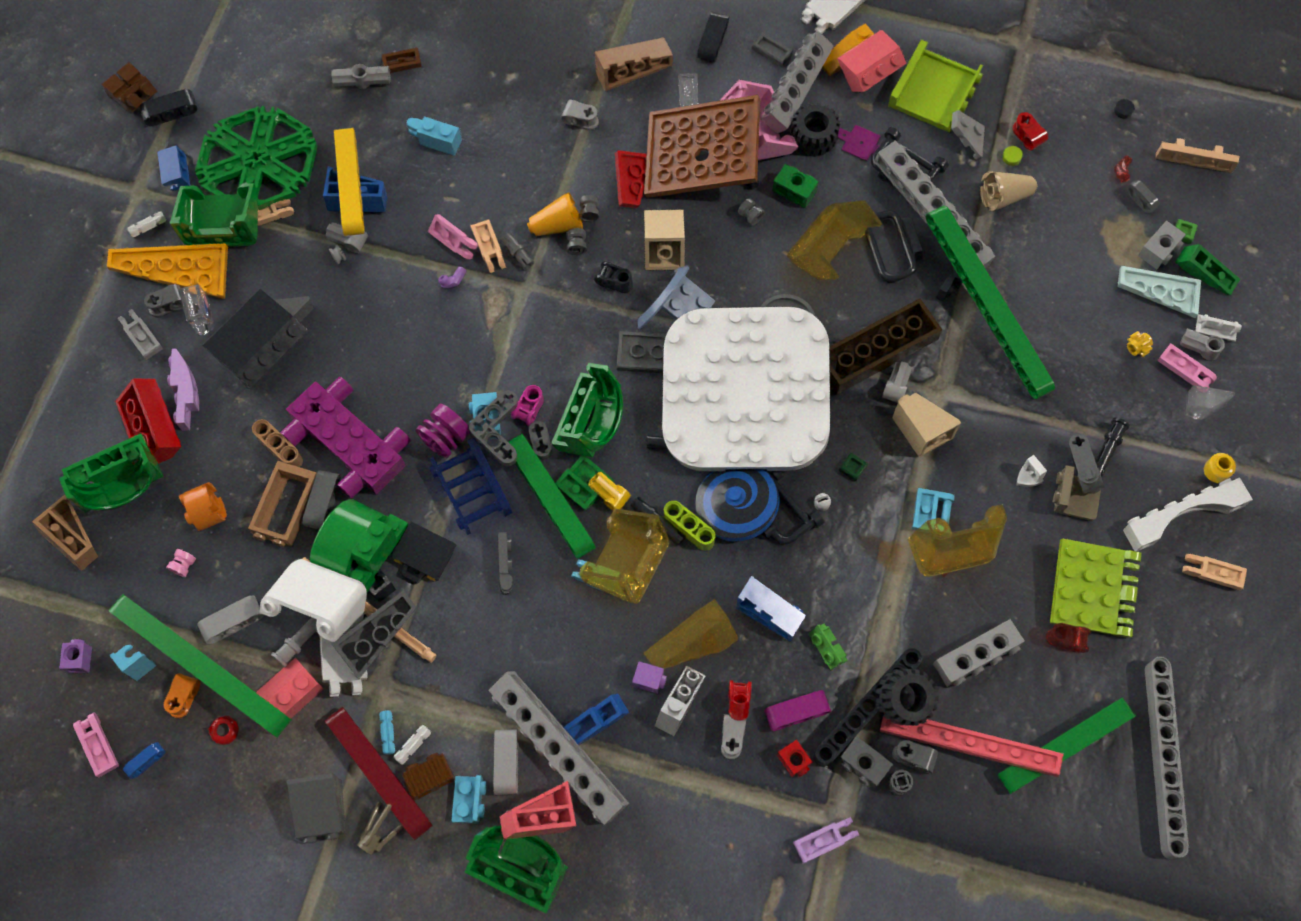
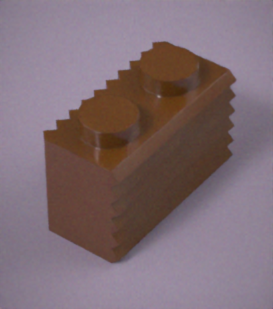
(428, 776)

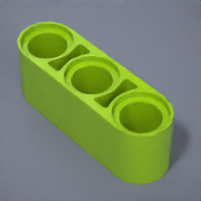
(694, 534)

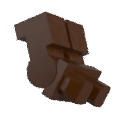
(130, 89)

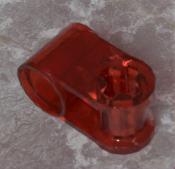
(1073, 637)

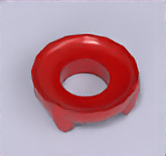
(232, 734)

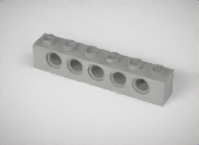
(796, 82)

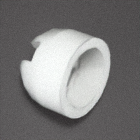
(824, 505)

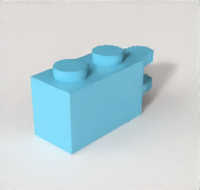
(435, 134)

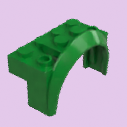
(589, 389)
(526, 852)

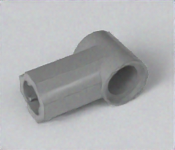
(352, 243)
(1200, 343)
(896, 385)

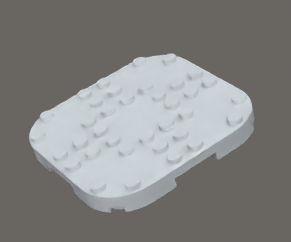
(746, 389)

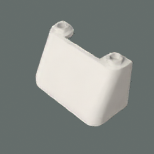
(319, 593)

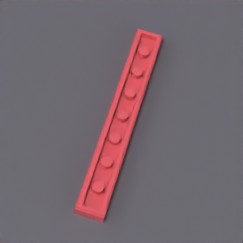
(979, 745)

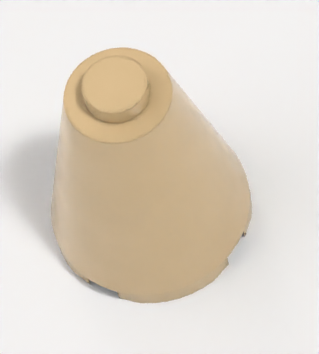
(1005, 188)

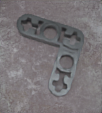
(489, 431)

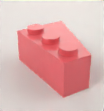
(542, 815)

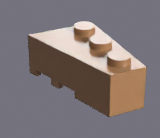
(66, 533)

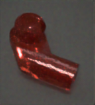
(1121, 168)

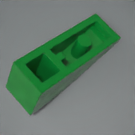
(1208, 269)

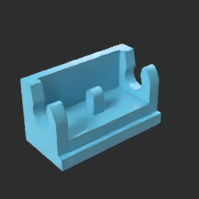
(135, 666)

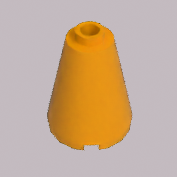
(556, 217)

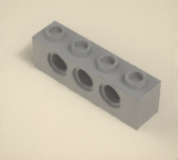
(1004, 633)

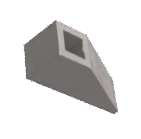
(679, 701)

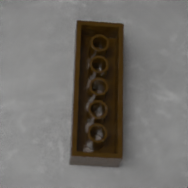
(881, 345)

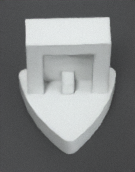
(1031, 473)

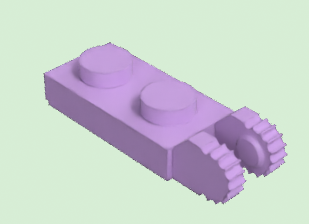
(823, 840)

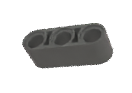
(321, 499)

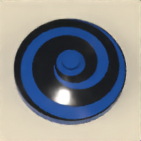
(737, 502)

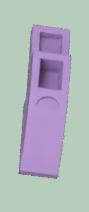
(185, 390)

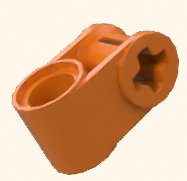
(181, 692)

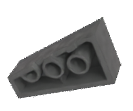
(369, 638)

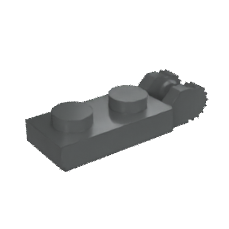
(505, 564)

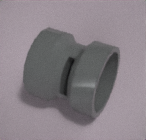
(589, 208)
(751, 211)
(576, 241)
(897, 785)

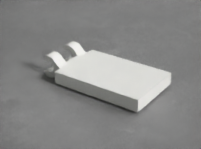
(829, 12)
(337, 671)

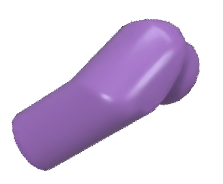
(452, 281)

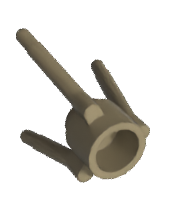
(369, 839)

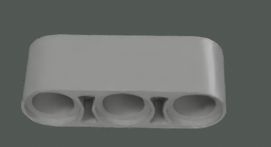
(230, 619)
(506, 762)

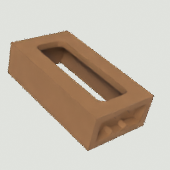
(270, 499)

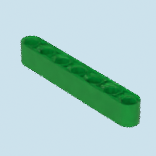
(551, 498)
(1073, 741)

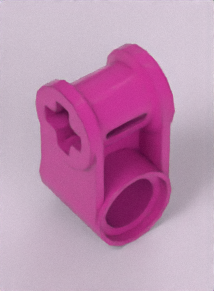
(527, 408)

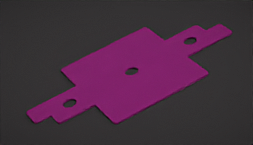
(853, 140)

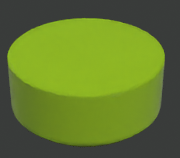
(1012, 155)

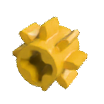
(1139, 344)

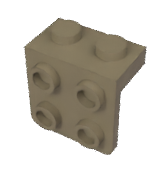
(1070, 497)

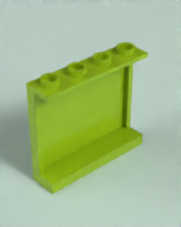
(934, 88)

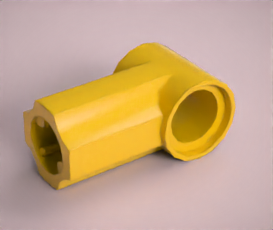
(613, 495)

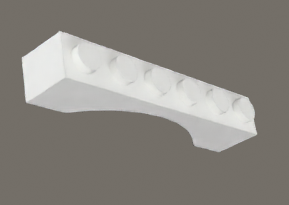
(1225, 499)

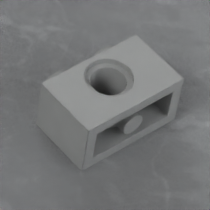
(1155, 253)

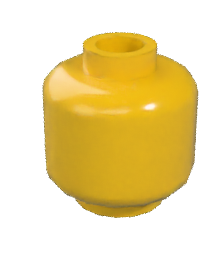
(1219, 467)

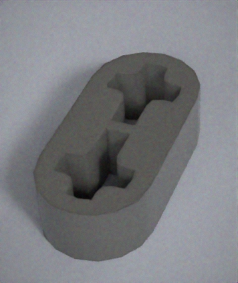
(1143, 196)
(543, 439)

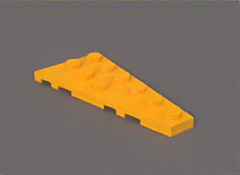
(175, 265)

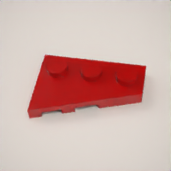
(630, 177)

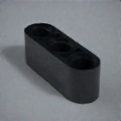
(713, 36)
(168, 107)

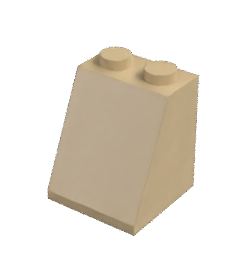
(664, 239)
(924, 423)

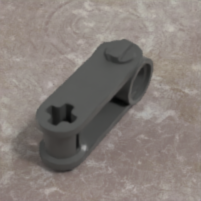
(1085, 463)

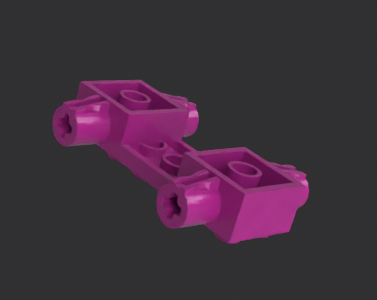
(330, 423)

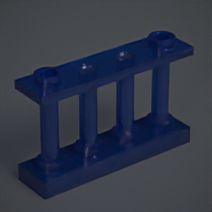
(482, 469)

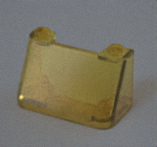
(943, 551)
(629, 555)

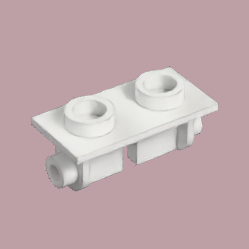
(1217, 327)

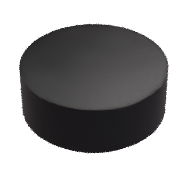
(1124, 108)

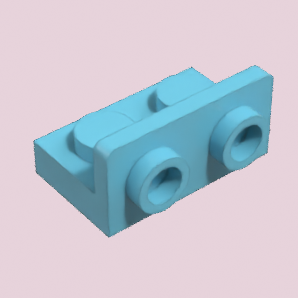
(467, 799)

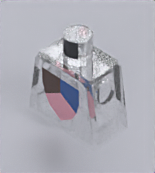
(196, 308)

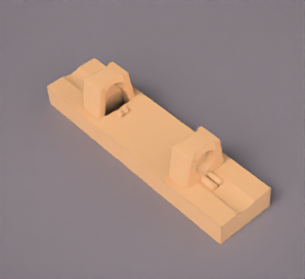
(1197, 157)

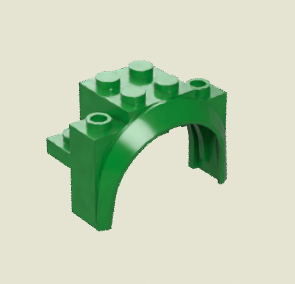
(115, 476)

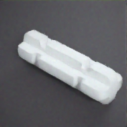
(146, 224)
(412, 744)

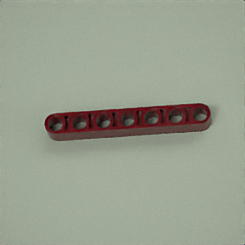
(378, 773)

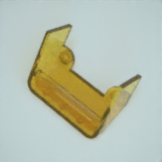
(829, 234)

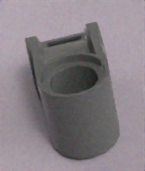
(166, 300)
(919, 757)

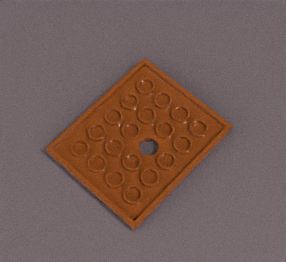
(679, 134)

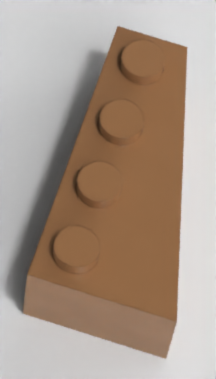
(631, 62)

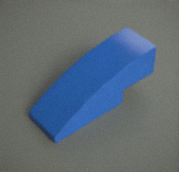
(597, 719)

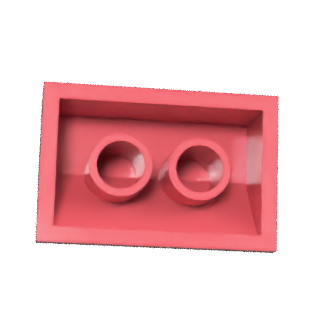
(871, 61)
(291, 688)

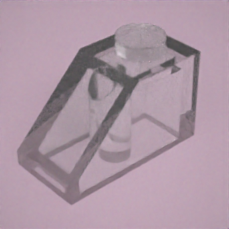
(1205, 401)

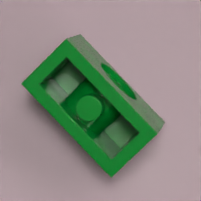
(800, 194)

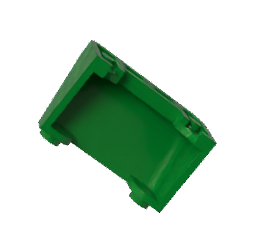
(216, 218)

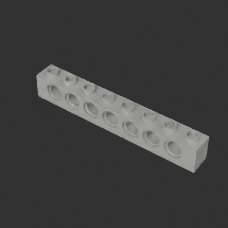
(910, 189)
(569, 749)

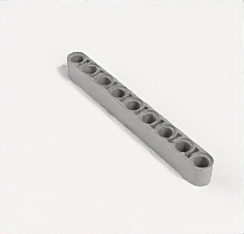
(1160, 765)

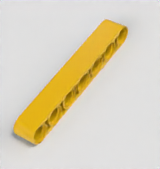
(349, 182)

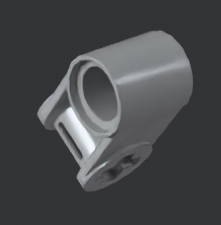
(578, 114)
(733, 732)

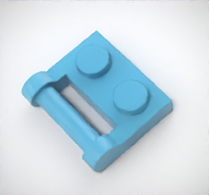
(926, 506)

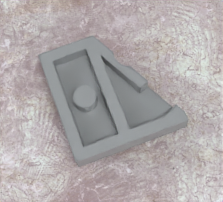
(969, 132)

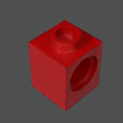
(795, 749)

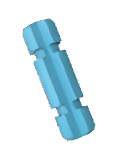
(387, 732)

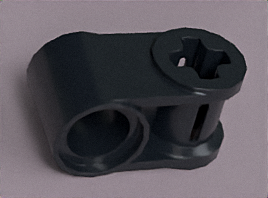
(611, 275)

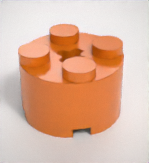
(203, 506)

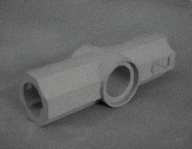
(361, 76)

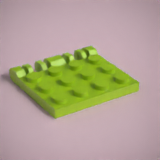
(1091, 588)

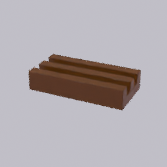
(402, 62)

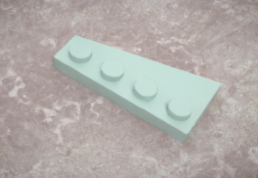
(1166, 289)

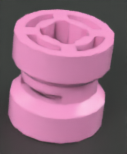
(181, 563)

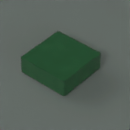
(853, 466)

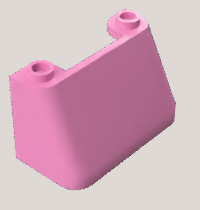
(769, 142)

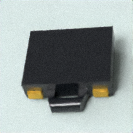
(423, 552)

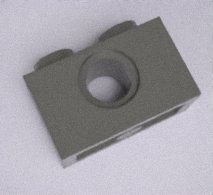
(860, 750)

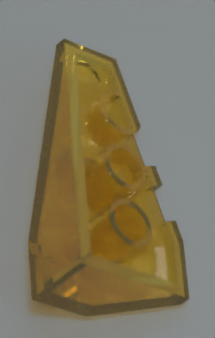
(699, 635)

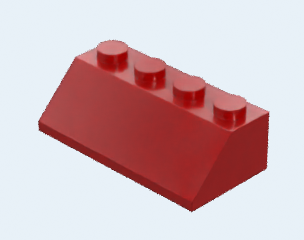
(146, 413)

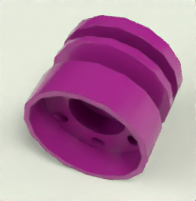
(446, 427)

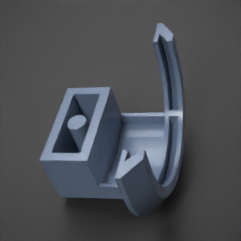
(677, 298)

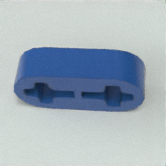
(144, 760)

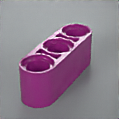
(797, 710)

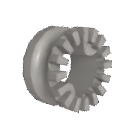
(337, 254)

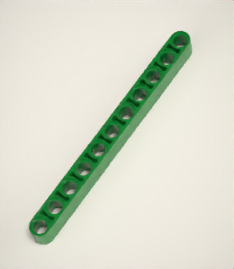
(990, 302)
(200, 666)

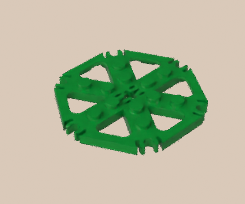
(260, 145)

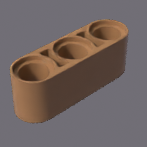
(273, 436)

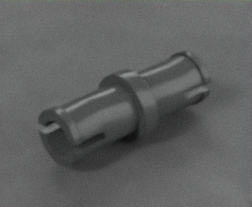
(517, 251)

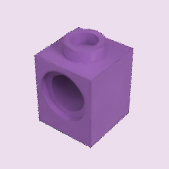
(79, 665)
(649, 677)

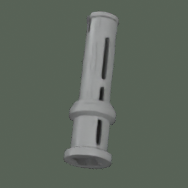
(293, 645)

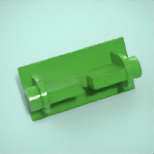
(822, 639)

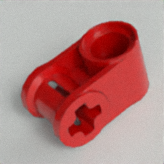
(1029, 133)
(739, 700)

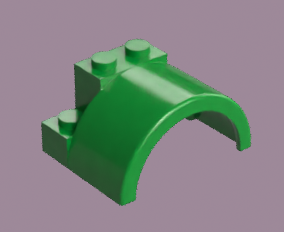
(359, 535)

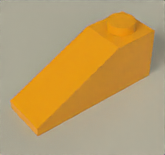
(850, 41)

